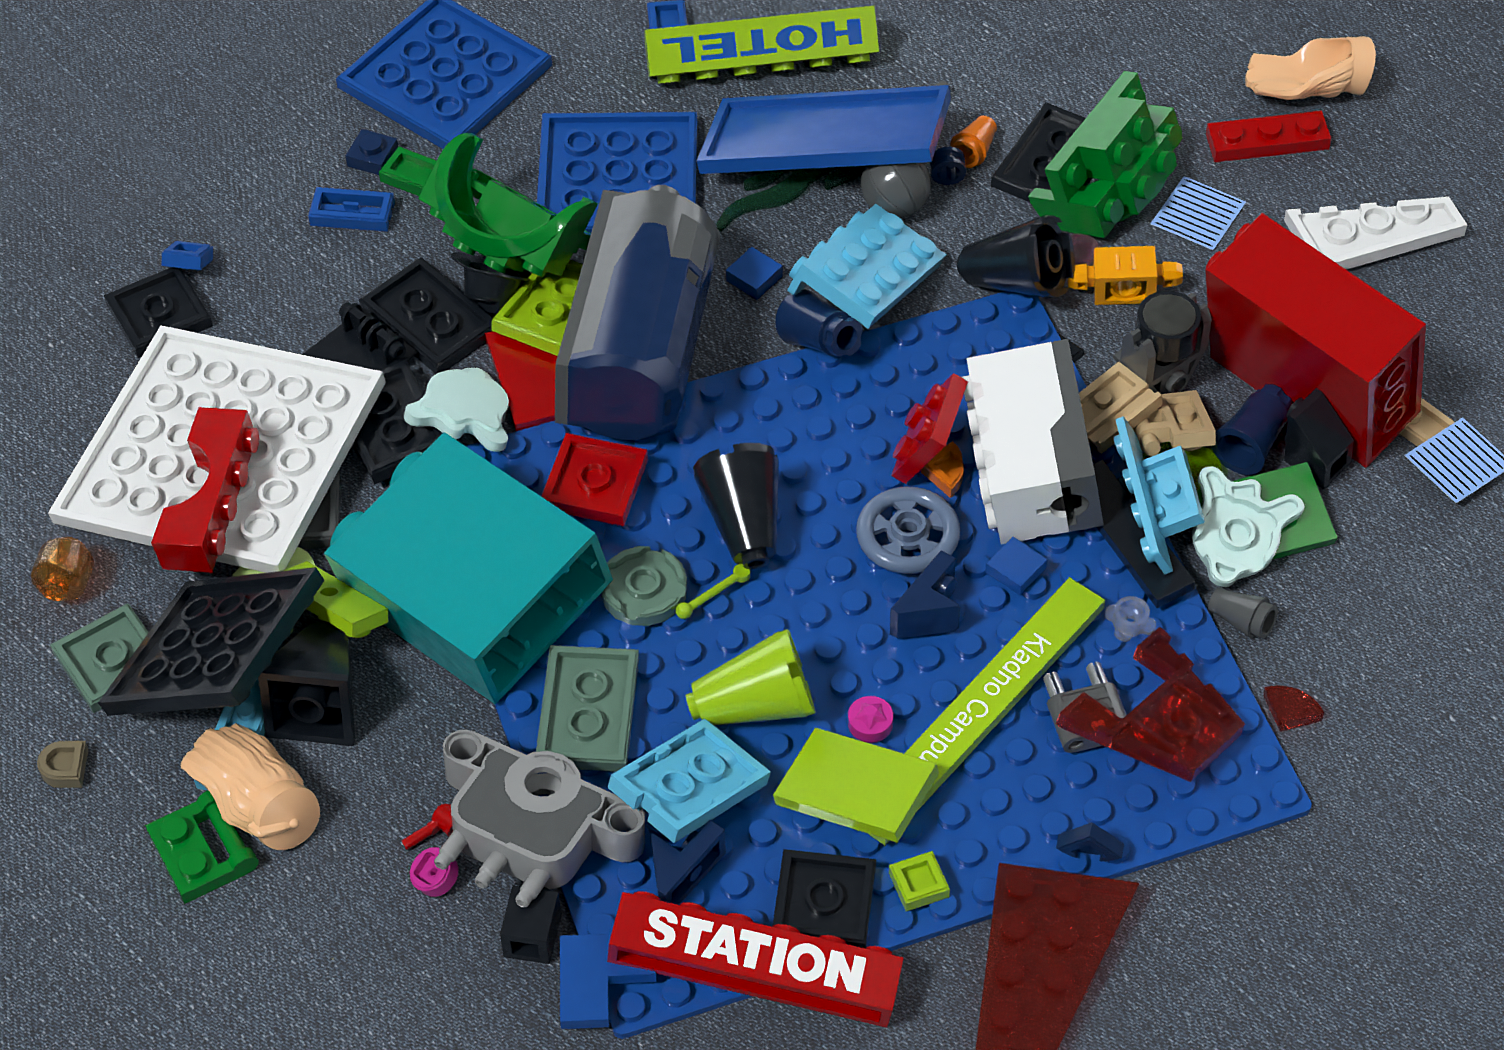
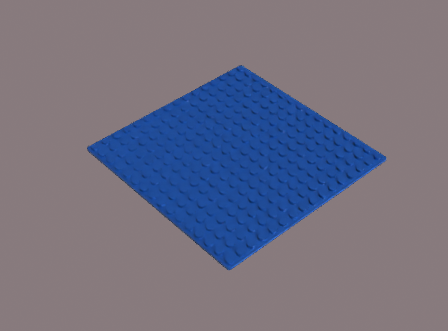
(1018, 789)

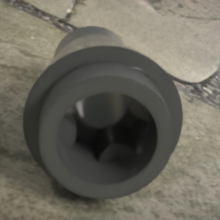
(1245, 612)

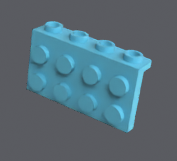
(867, 265)

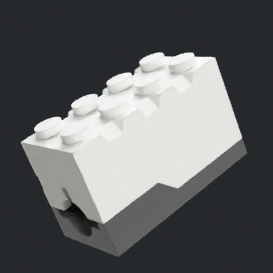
(1031, 442)

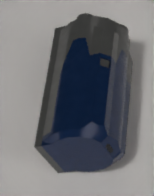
(636, 314)

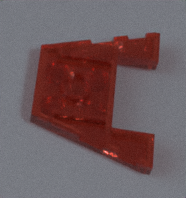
(1174, 728)

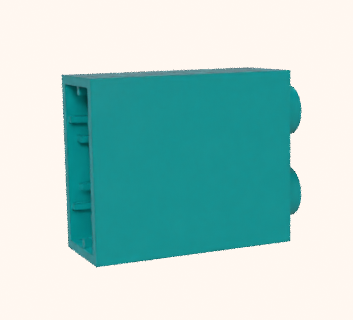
(470, 565)

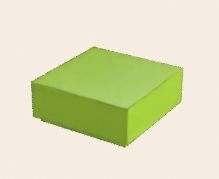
(919, 881)

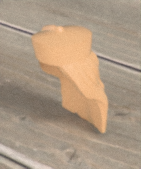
(1318, 69)
(253, 786)

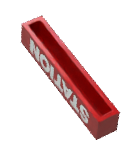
(755, 958)

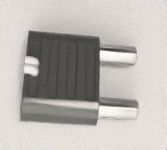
(1101, 691)

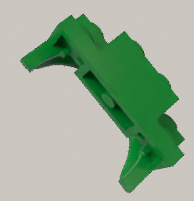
(1123, 146)
(504, 223)

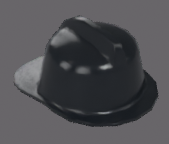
(485, 285)

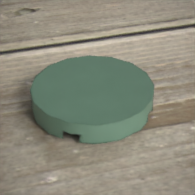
(644, 586)

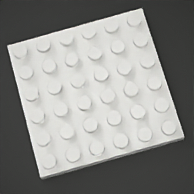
(142, 460)

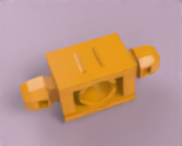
(1125, 274)

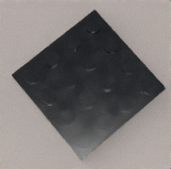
(212, 642)

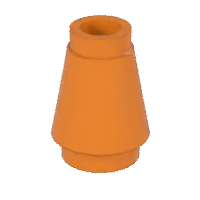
(975, 140)

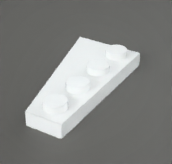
(1377, 231)

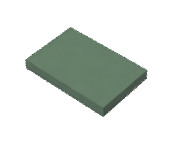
(589, 705)

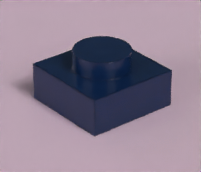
(370, 151)

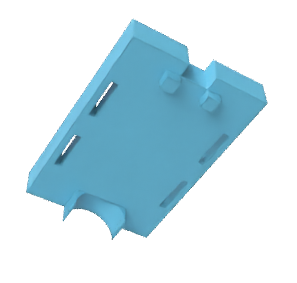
(689, 780)

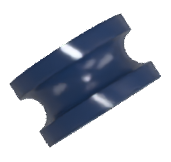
(948, 166)

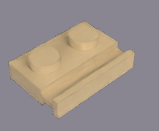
(1112, 396)

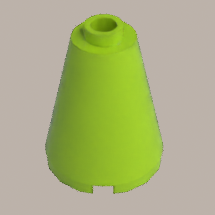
(754, 686)

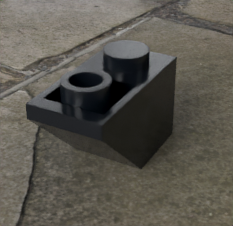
(1317, 437)

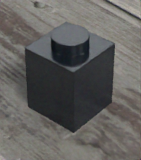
(531, 930)

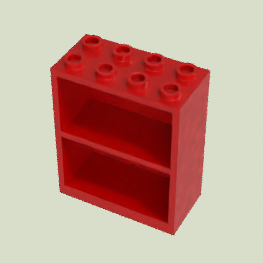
(1310, 324)

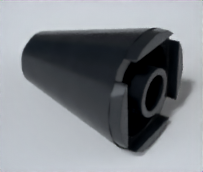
(1022, 259)
(743, 500)

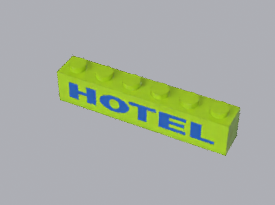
(761, 41)

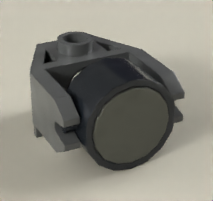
(1166, 340)

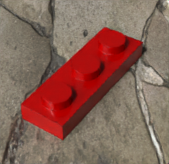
(1268, 136)

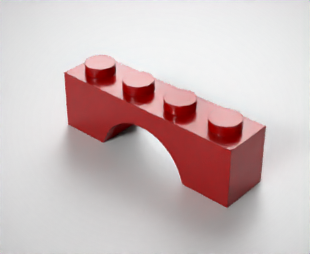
(194, 531)

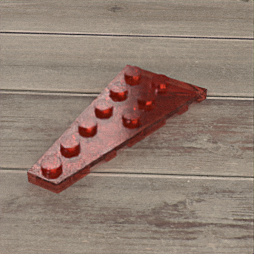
(1044, 953)

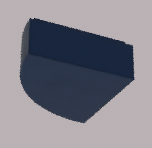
(1090, 840)

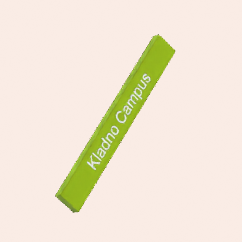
(1005, 680)

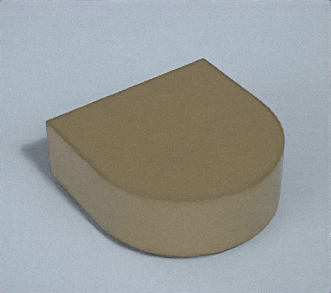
(63, 763)

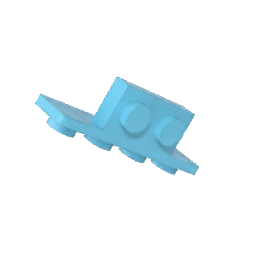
(1163, 493)

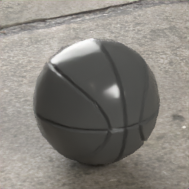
(896, 187)

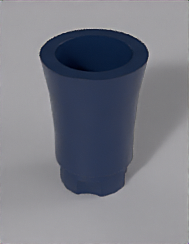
(817, 325)
(1252, 430)

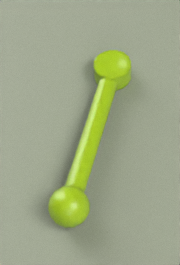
(740, 574)

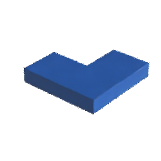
(586, 980)

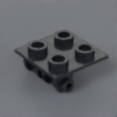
(362, 341)

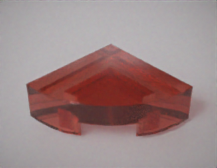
(1292, 707)

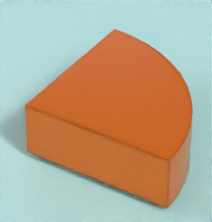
(946, 469)

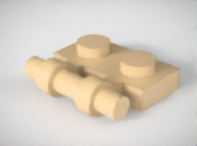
(1179, 421)

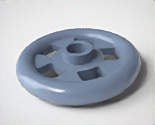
(907, 518)

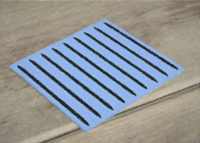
(1198, 213)
(1458, 460)

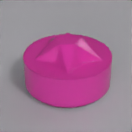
(870, 719)
(428, 877)

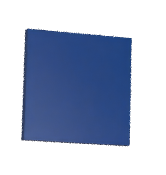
(444, 71)
(615, 153)

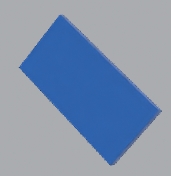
(825, 130)

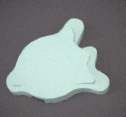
(461, 404)
(1239, 526)

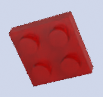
(928, 428)
(595, 478)

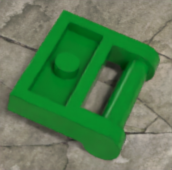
(190, 857)

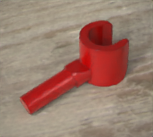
(440, 821)

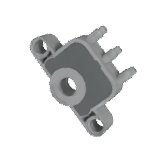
(528, 835)

